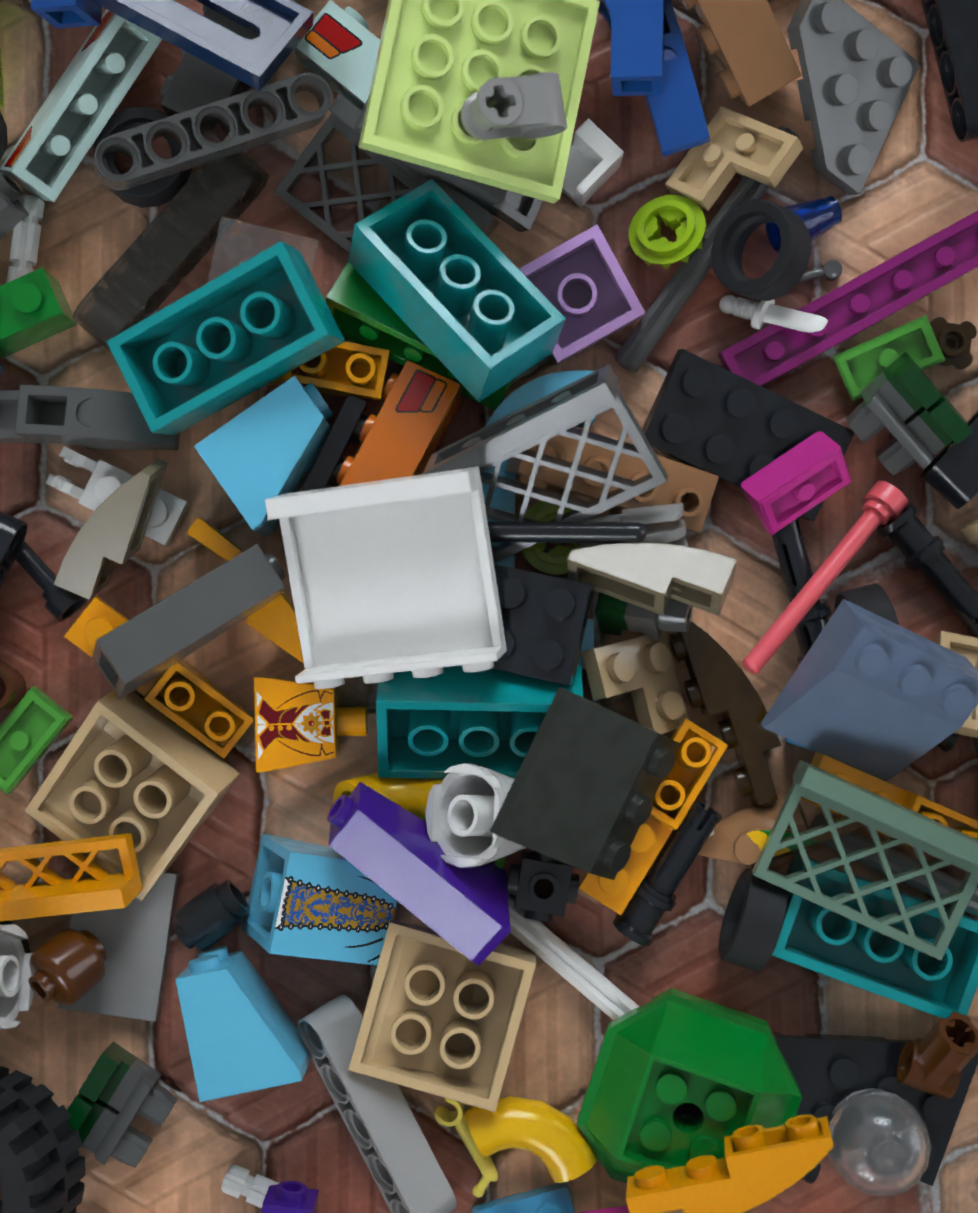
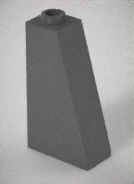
(187, 620)

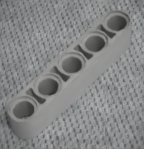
(375, 1115)

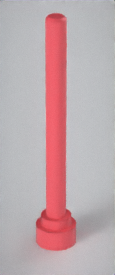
(882, 504)

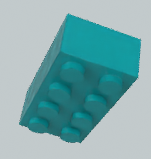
(455, 289)
(225, 340)
(460, 720)
(874, 961)

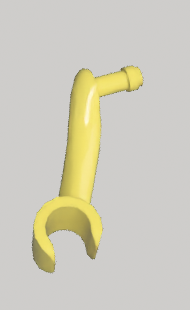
(457, 1119)

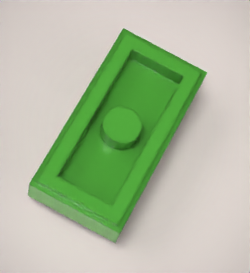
(868, 360)
(28, 735)

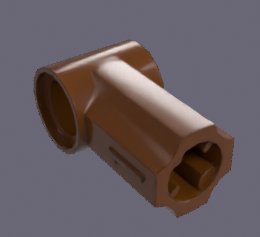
(939, 1058)

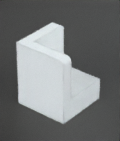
(590, 163)

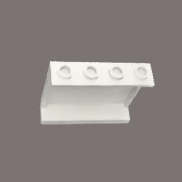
(391, 577)

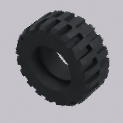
(37, 1150)

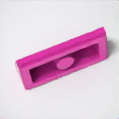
(796, 481)

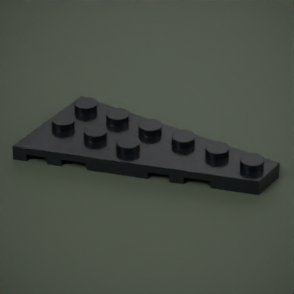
(838, 1065)

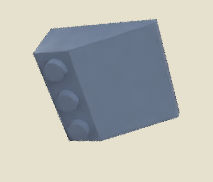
(874, 694)

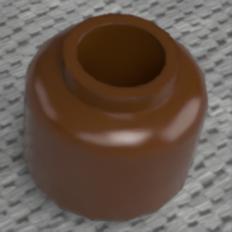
(67, 966)

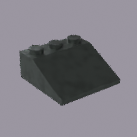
(585, 785)

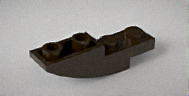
(723, 687)

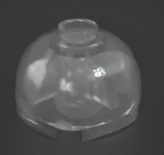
(879, 1142)

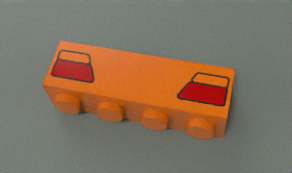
(407, 428)

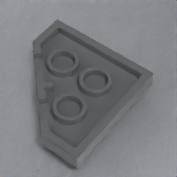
(848, 87)

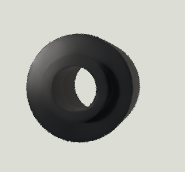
(210, 915)

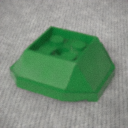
(675, 1055)

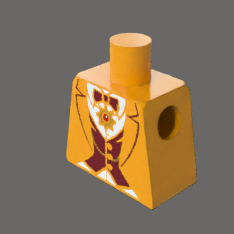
(300, 723)

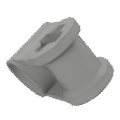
(516, 108)

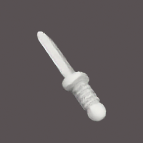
(767, 312)

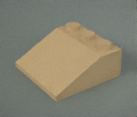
(134, 776)
(442, 1018)

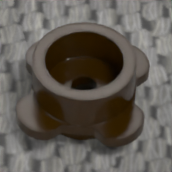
(961, 335)

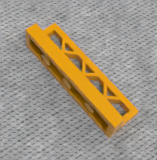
(73, 895)

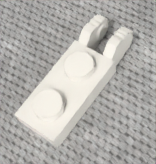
(105, 479)

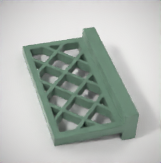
(891, 819)

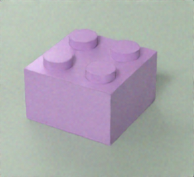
(587, 289)

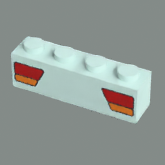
(341, 52)
(79, 106)

